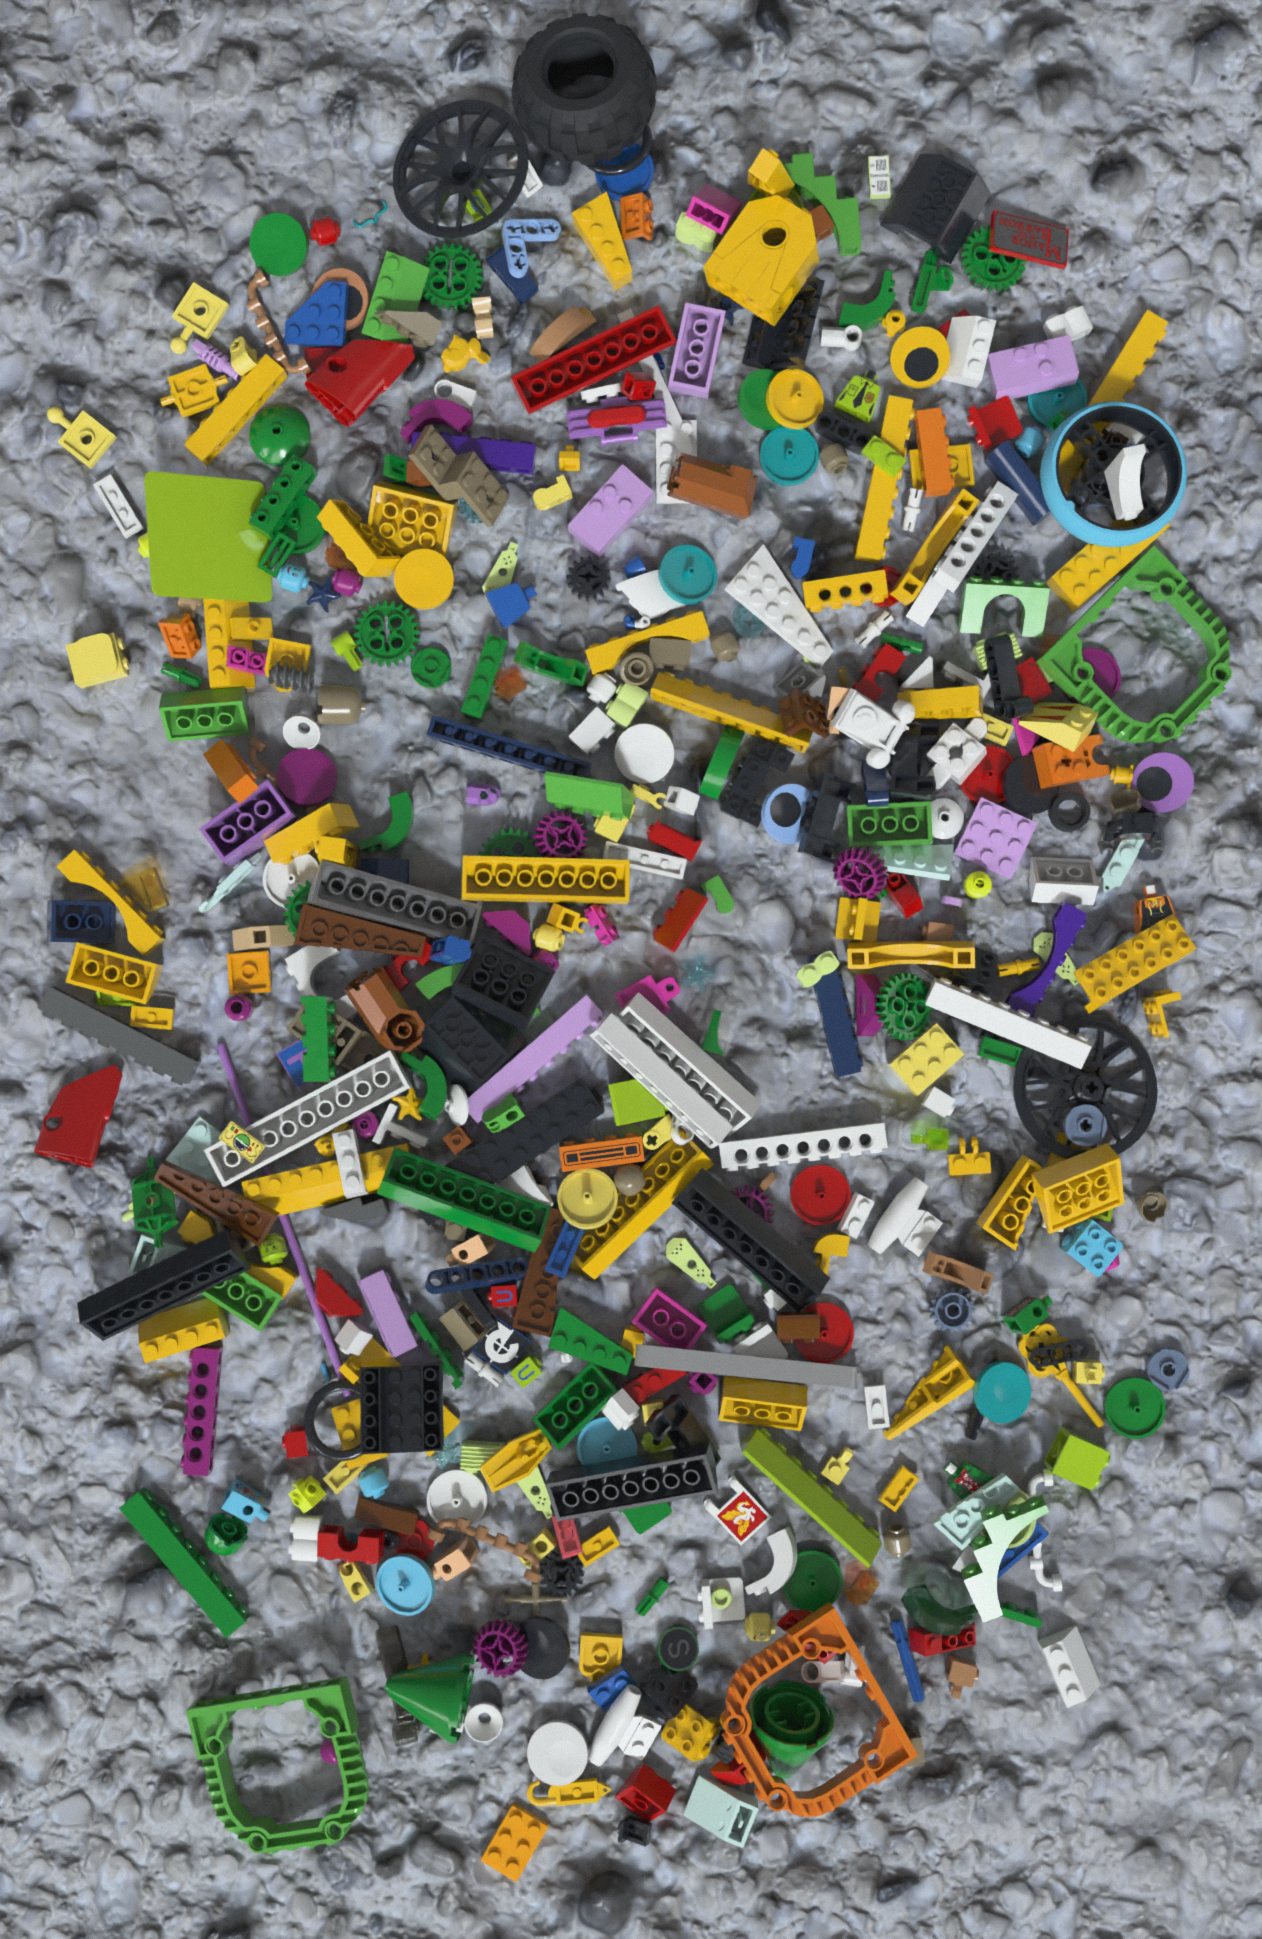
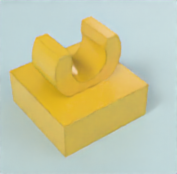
(569, 459)

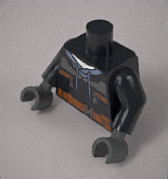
(1133, 827)

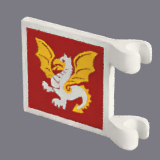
(740, 1514)

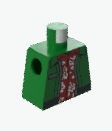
(1027, 1314)
(966, 1477)

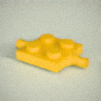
(194, 390)

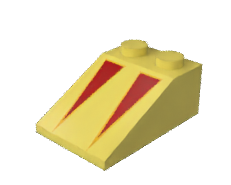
(1061, 722)

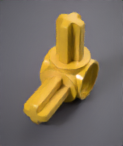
(325, 1143)

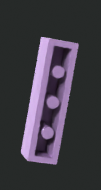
(387, 1313)

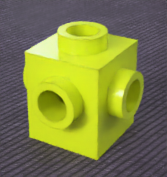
(306, 1493)

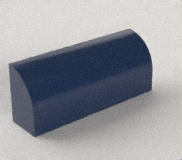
(1016, 475)

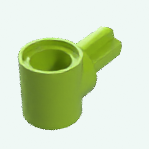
(345, 647)

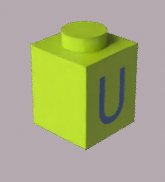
(470, 210)
(527, 1370)

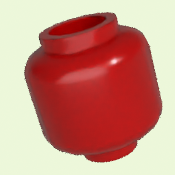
(324, 231)

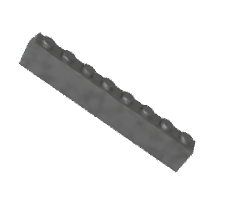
(392, 902)

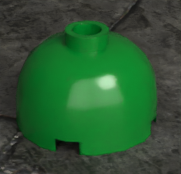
(225, 1535)

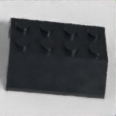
(788, 341)

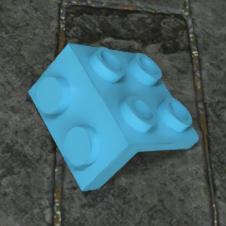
(1091, 1246)

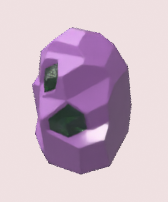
(482, 794)

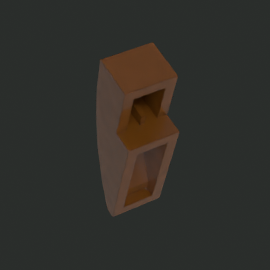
(387, 1515)

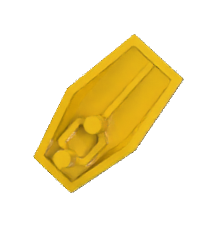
(515, 1459)

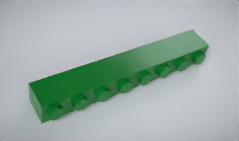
(185, 1562)

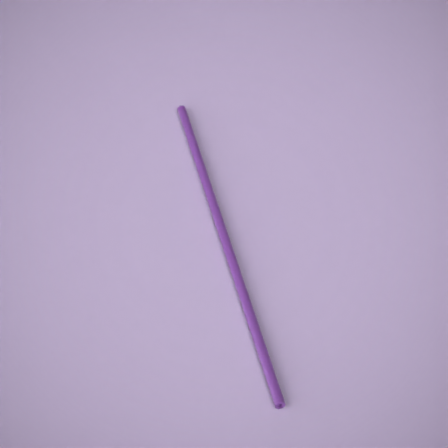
(286, 1224)

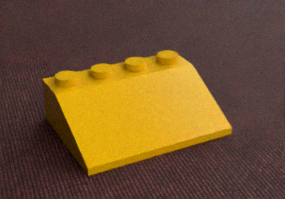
(411, 518)
(1079, 1187)

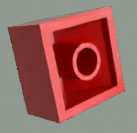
(646, 1793)

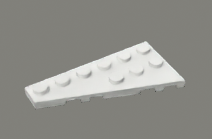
(771, 598)

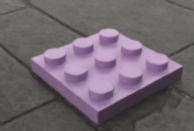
(995, 838)

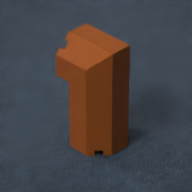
(712, 486)
(385, 1010)

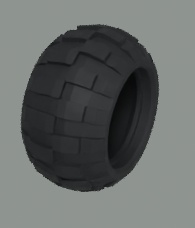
(593, 125)

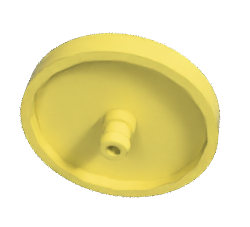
(587, 1198)

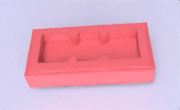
(567, 1537)

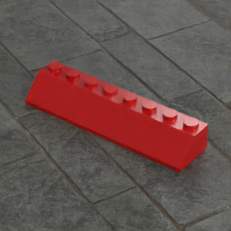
(593, 360)

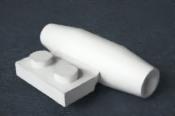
(905, 1221)
(624, 1729)

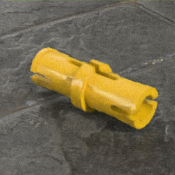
(1018, 967)

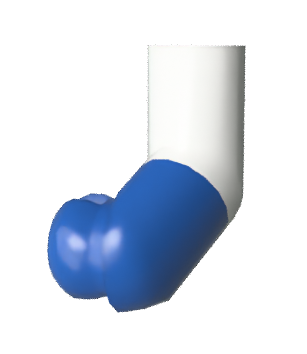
(639, 625)

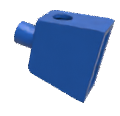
(510, 602)

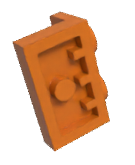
(636, 217)
(180, 636)

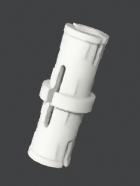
(912, 509)
(874, 629)
(484, 1369)

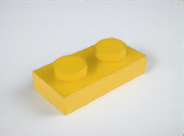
(152, 1017)
(598, 1545)

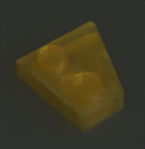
(146, 889)

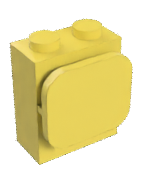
(97, 659)

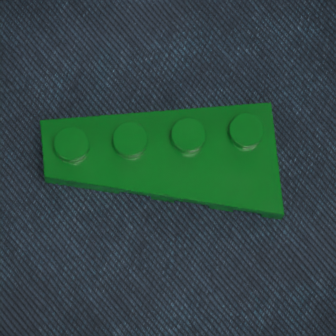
(421, 1323)
(582, 1341)

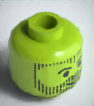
(273, 1249)

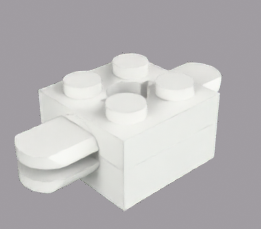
(957, 752)

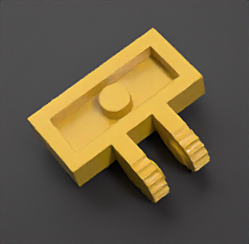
(968, 1163)

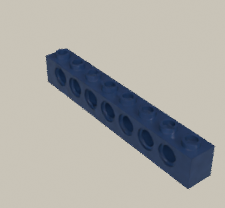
(505, 748)

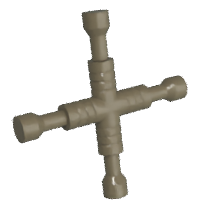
(535, 1598)

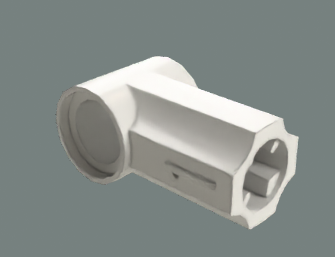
(838, 337)
(849, 1667)

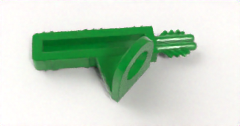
(930, 281)

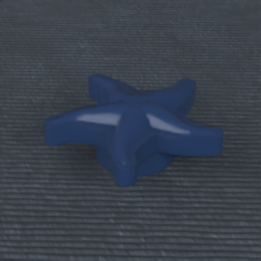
(727, 305)
(322, 594)

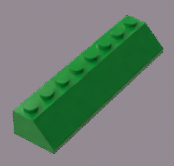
(464, 1200)

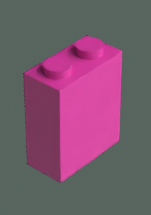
(714, 208)

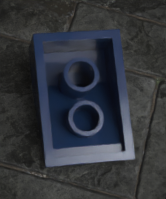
(80, 921)

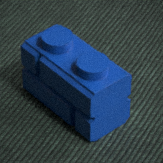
(450, 950)

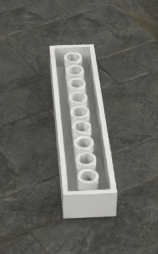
(313, 1116)

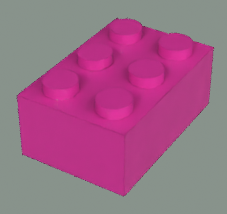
(668, 1320)

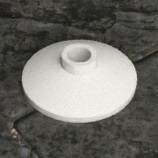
(949, 828)
(457, 1105)

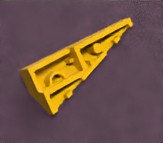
(943, 1384)

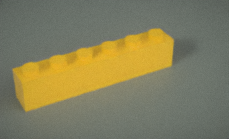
(235, 410)

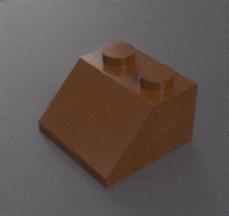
(798, 1325)

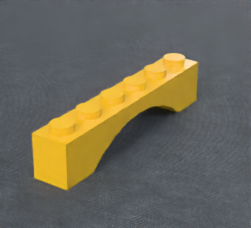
(939, 537)
(606, 656)
(139, 931)
(942, 953)
(199, 1227)

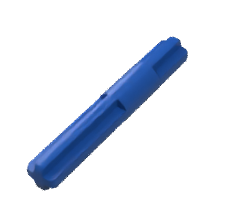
(907, 1660)

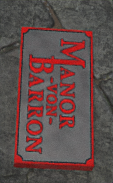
(1028, 239)

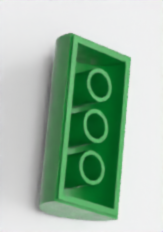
(576, 1405)

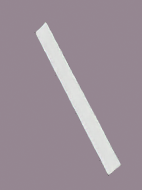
(661, 391)

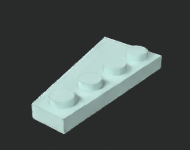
(922, 860)
(964, 1519)

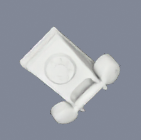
(873, 725)

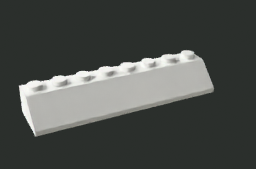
(690, 1062)

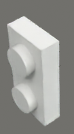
(855, 1215)
(876, 1406)

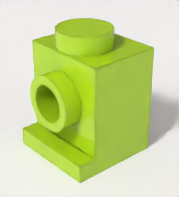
(648, 1443)

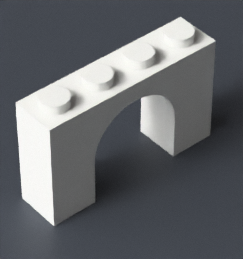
(304, 965)

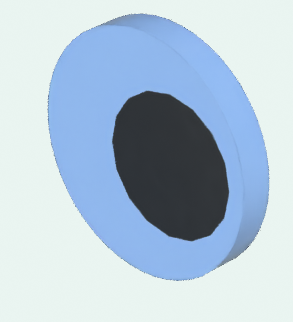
(783, 812)

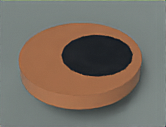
(358, 294)

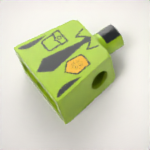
(859, 397)

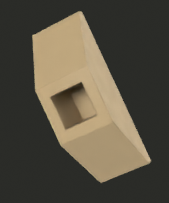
(262, 937)

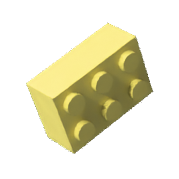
(925, 1059)

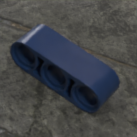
(521, 288)
(874, 786)

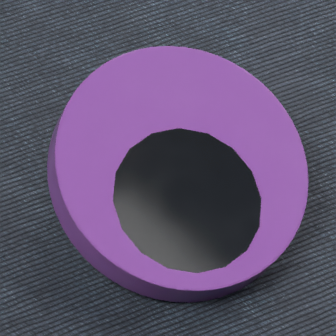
(1163, 781)

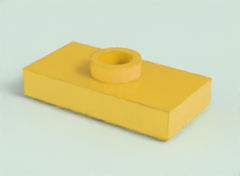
(251, 628)
(898, 1488)

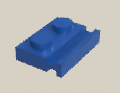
(610, 1686)

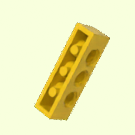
(833, 585)

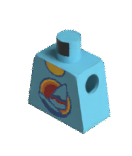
(244, 1502)

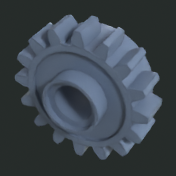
(961, 1315)

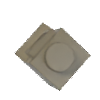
(455, 1231)

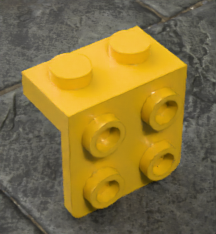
(1153, 1007)
(691, 1733)

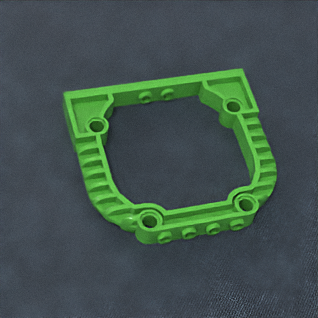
(1148, 575)
(328, 1701)

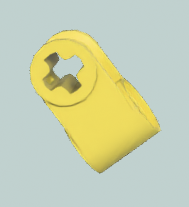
(242, 356)
(662, 1130)

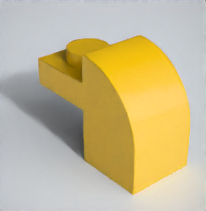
(827, 1245)

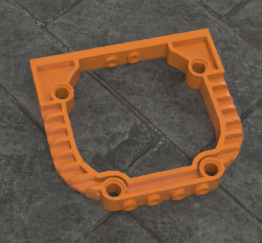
(889, 1742)

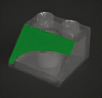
(719, 1032)

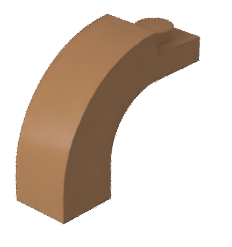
(561, 332)
(958, 1272)

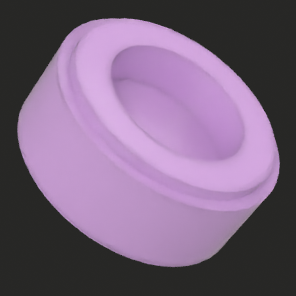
(952, 901)

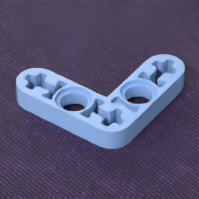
(520, 238)

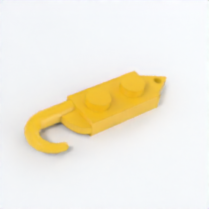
(576, 1792)

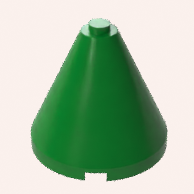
(436, 1694)
(790, 1724)

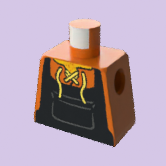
(1151, 909)

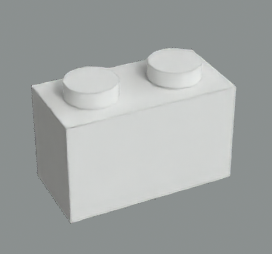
(592, 732)

